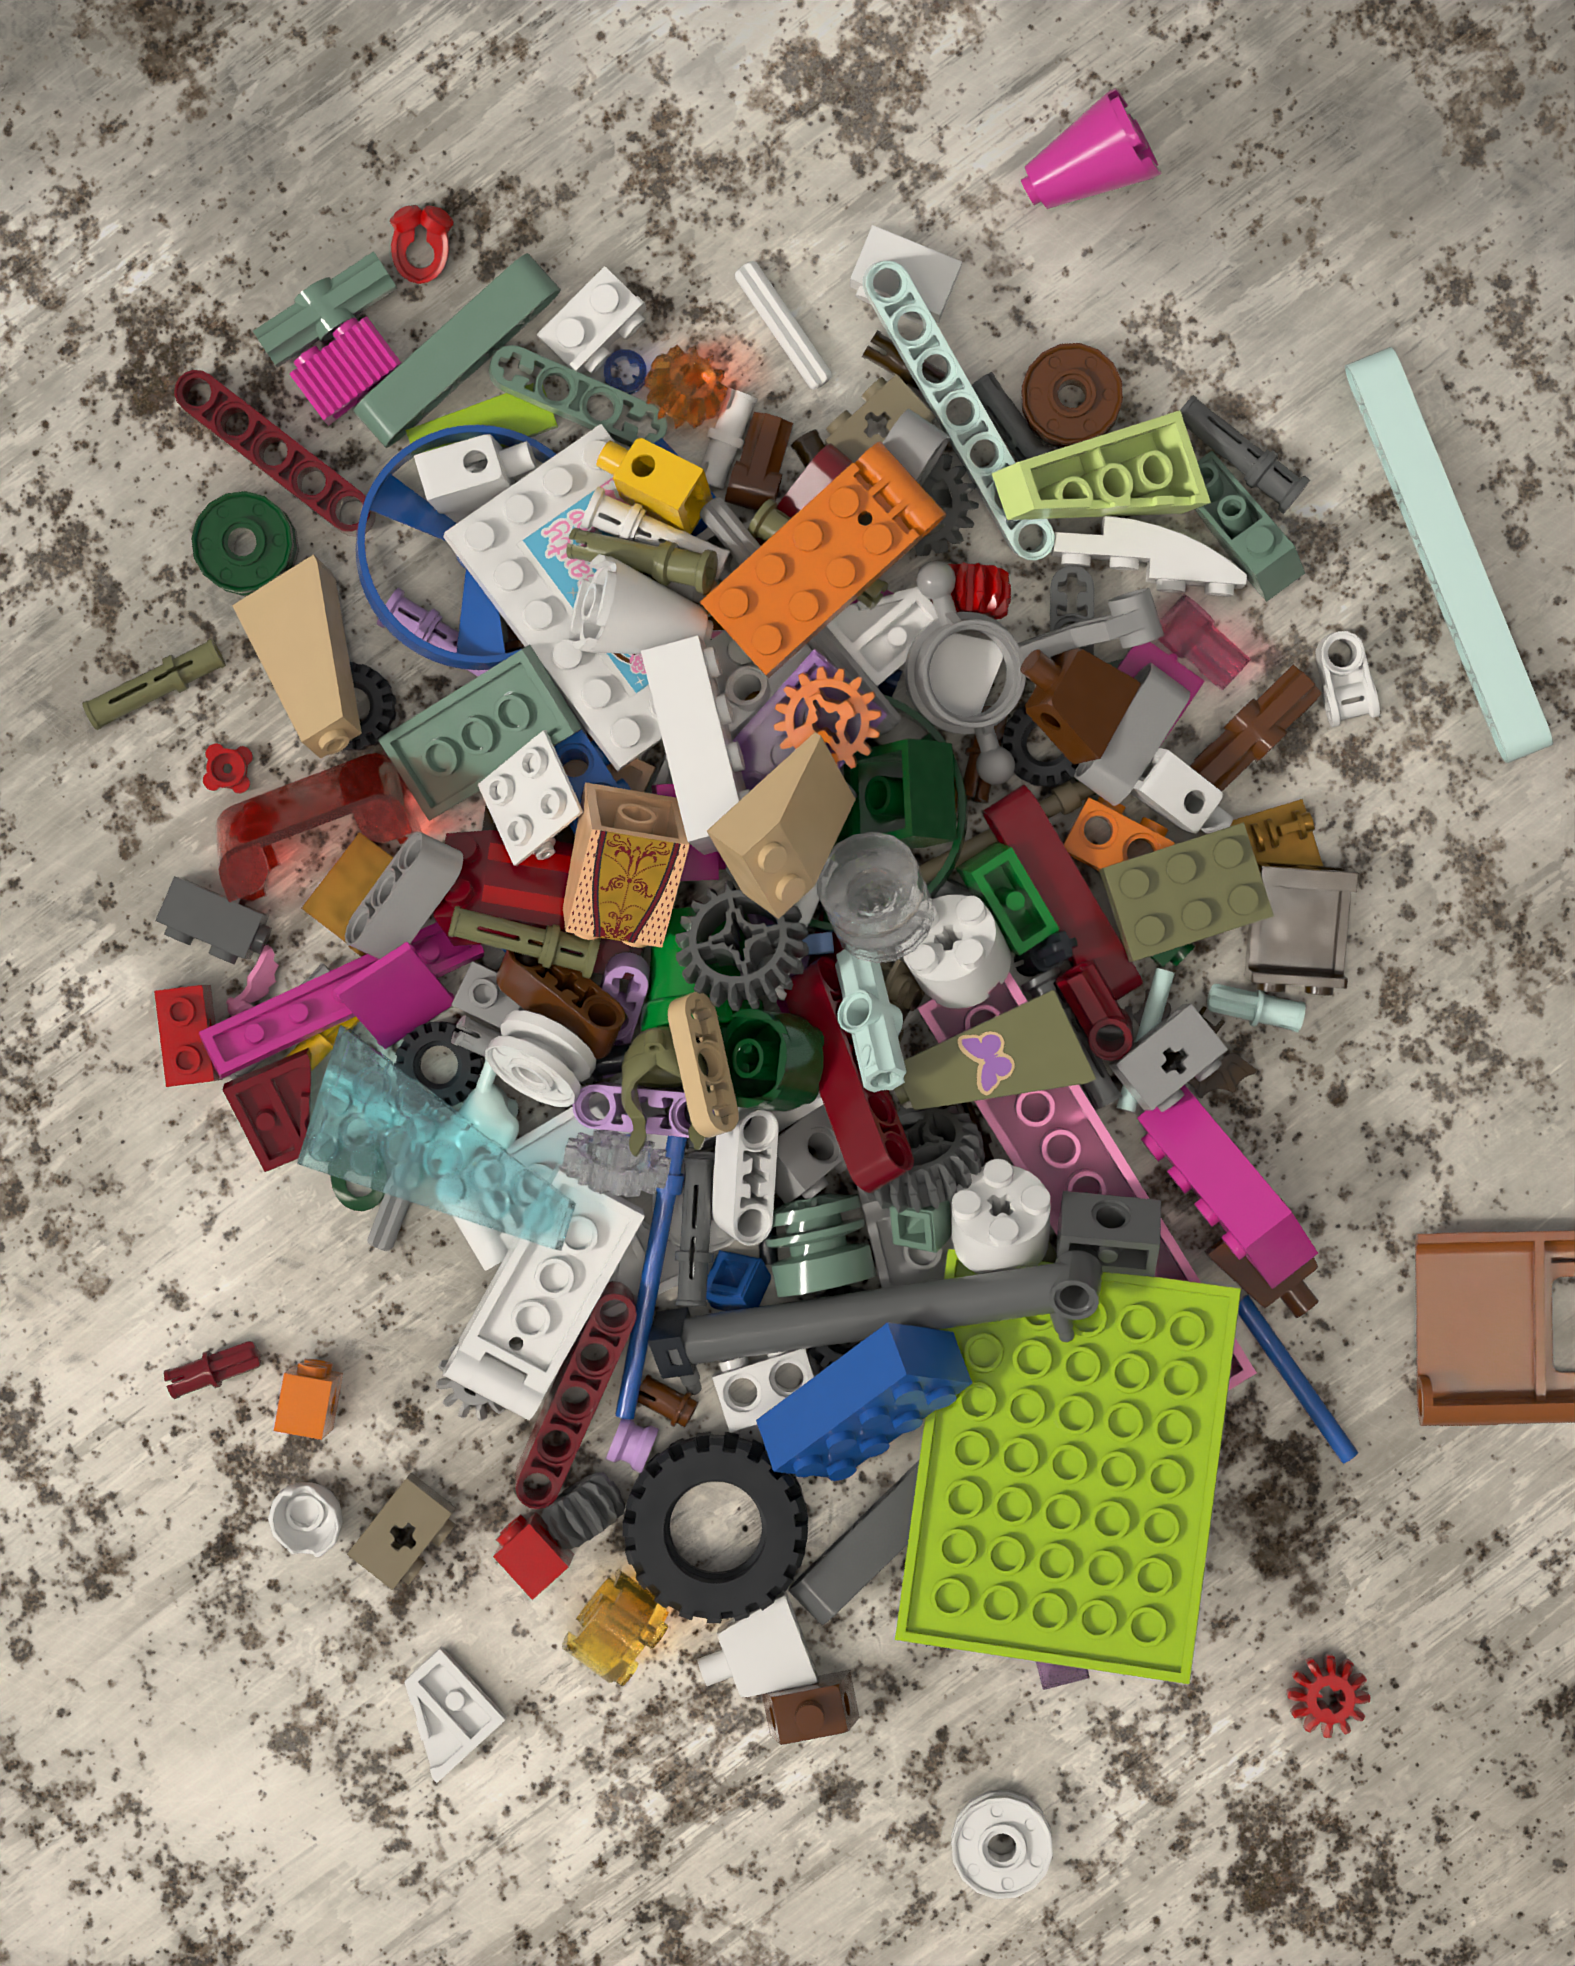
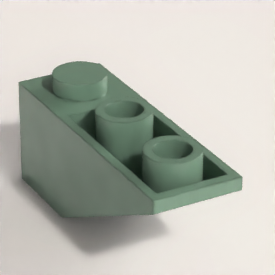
(1247, 531)

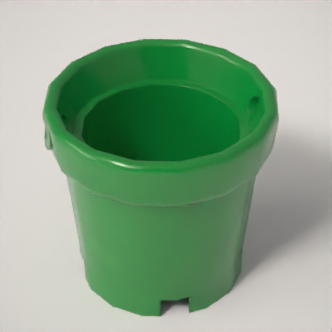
(667, 980)

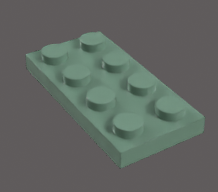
(476, 730)

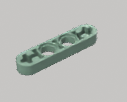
(580, 390)

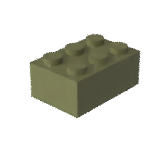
(1186, 892)

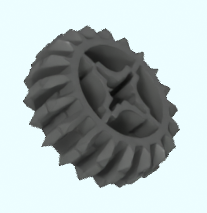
(724, 947)
(944, 1154)

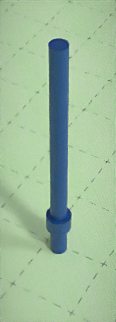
(651, 1279)

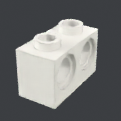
(762, 1374)

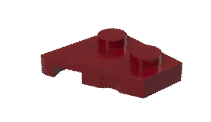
(274, 1108)

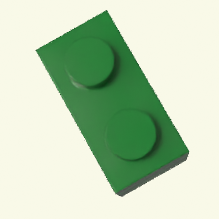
(1009, 895)

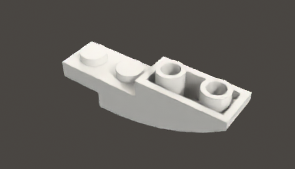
(1170, 556)

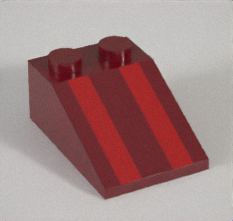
(494, 886)

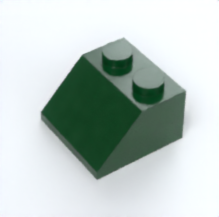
(904, 792)

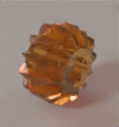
(685, 386)

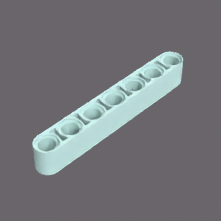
(940, 393)

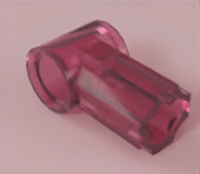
(1192, 635)

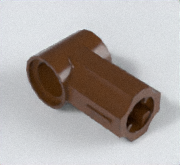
(758, 471)

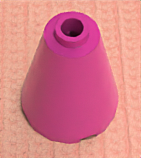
(1092, 156)

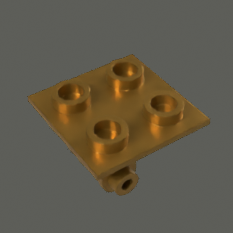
(1282, 834)
(347, 886)

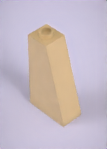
(304, 651)

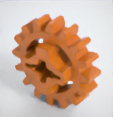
(855, 704)

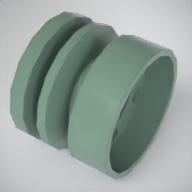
(819, 1245)

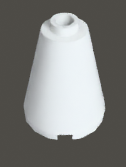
(632, 612)

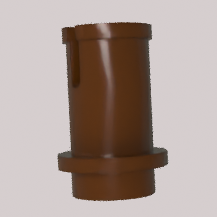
(667, 1401)

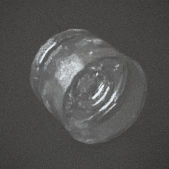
(875, 897)

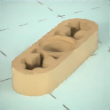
(695, 1083)

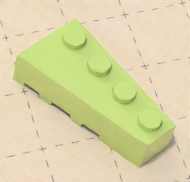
(1120, 473)

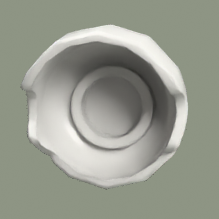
(306, 1518)

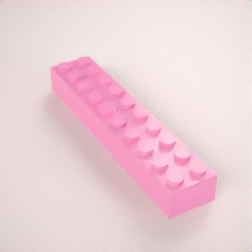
(1062, 1140)

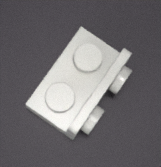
(593, 323)

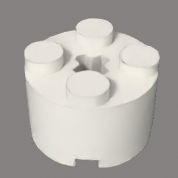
(961, 954)
(1001, 1219)

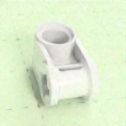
(1347, 681)

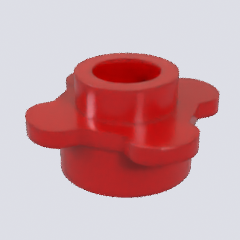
(218, 758)

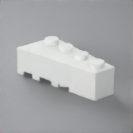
(696, 734)

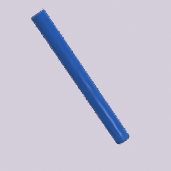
(1296, 1380)

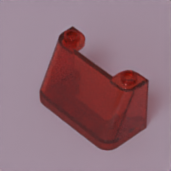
(361, 786)

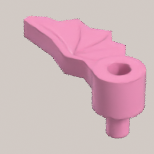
(257, 983)

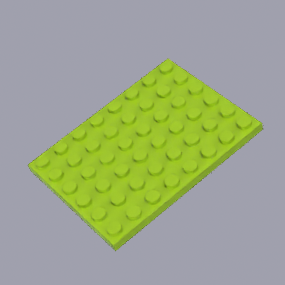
(1075, 1483)

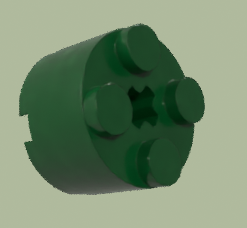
(773, 1059)

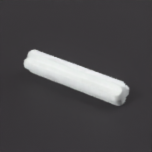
(783, 325)

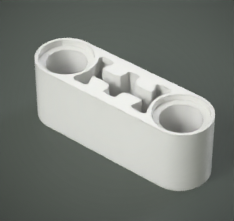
(746, 1177)

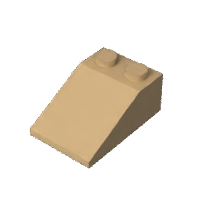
(785, 827)

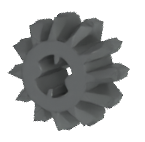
(583, 1510)

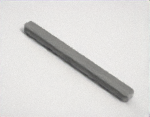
(741, 546)

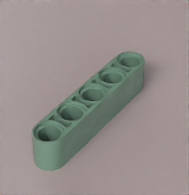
(457, 350)

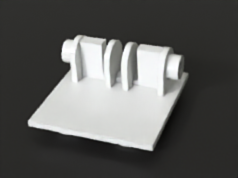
(530, 800)

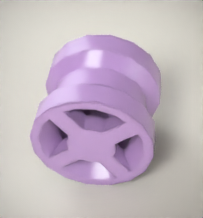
(632, 1444)

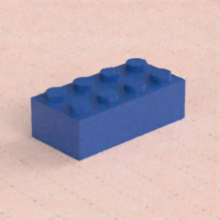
(864, 1401)

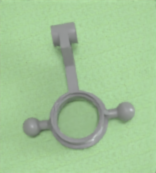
(1131, 619)

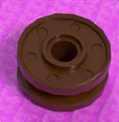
(1066, 366)

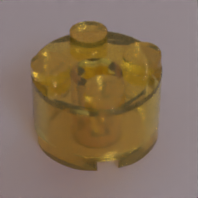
(617, 1628)

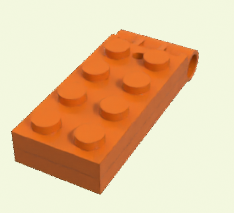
(823, 559)

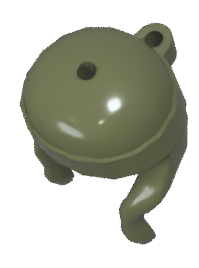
(652, 1064)

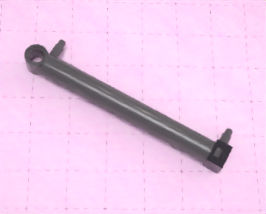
(1062, 1289)

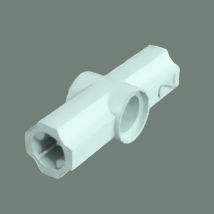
(871, 1022)

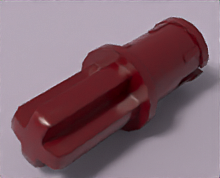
(212, 1369)

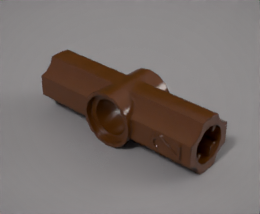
(1256, 728)

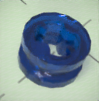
(634, 360)

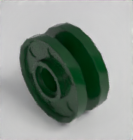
(223, 523)

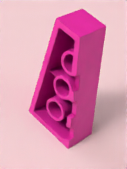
(1227, 1188)

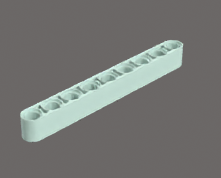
(1448, 555)

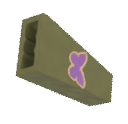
(1003, 1056)

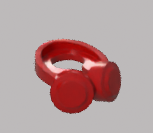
(438, 226)

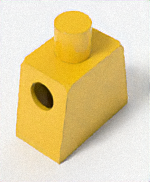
(659, 481)

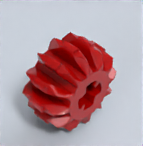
(981, 589)
(1337, 1680)

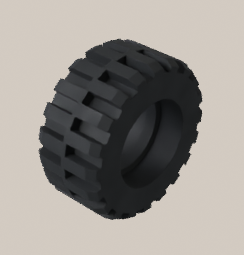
(700, 1591)

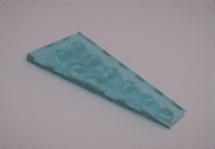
(409, 1143)

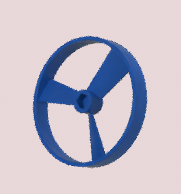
(480, 629)

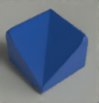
(736, 1281)

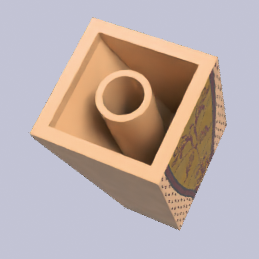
(624, 866)

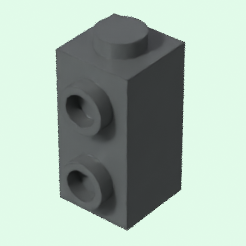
(209, 917)

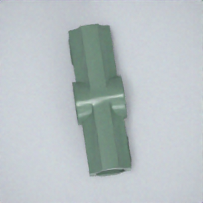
(324, 308)

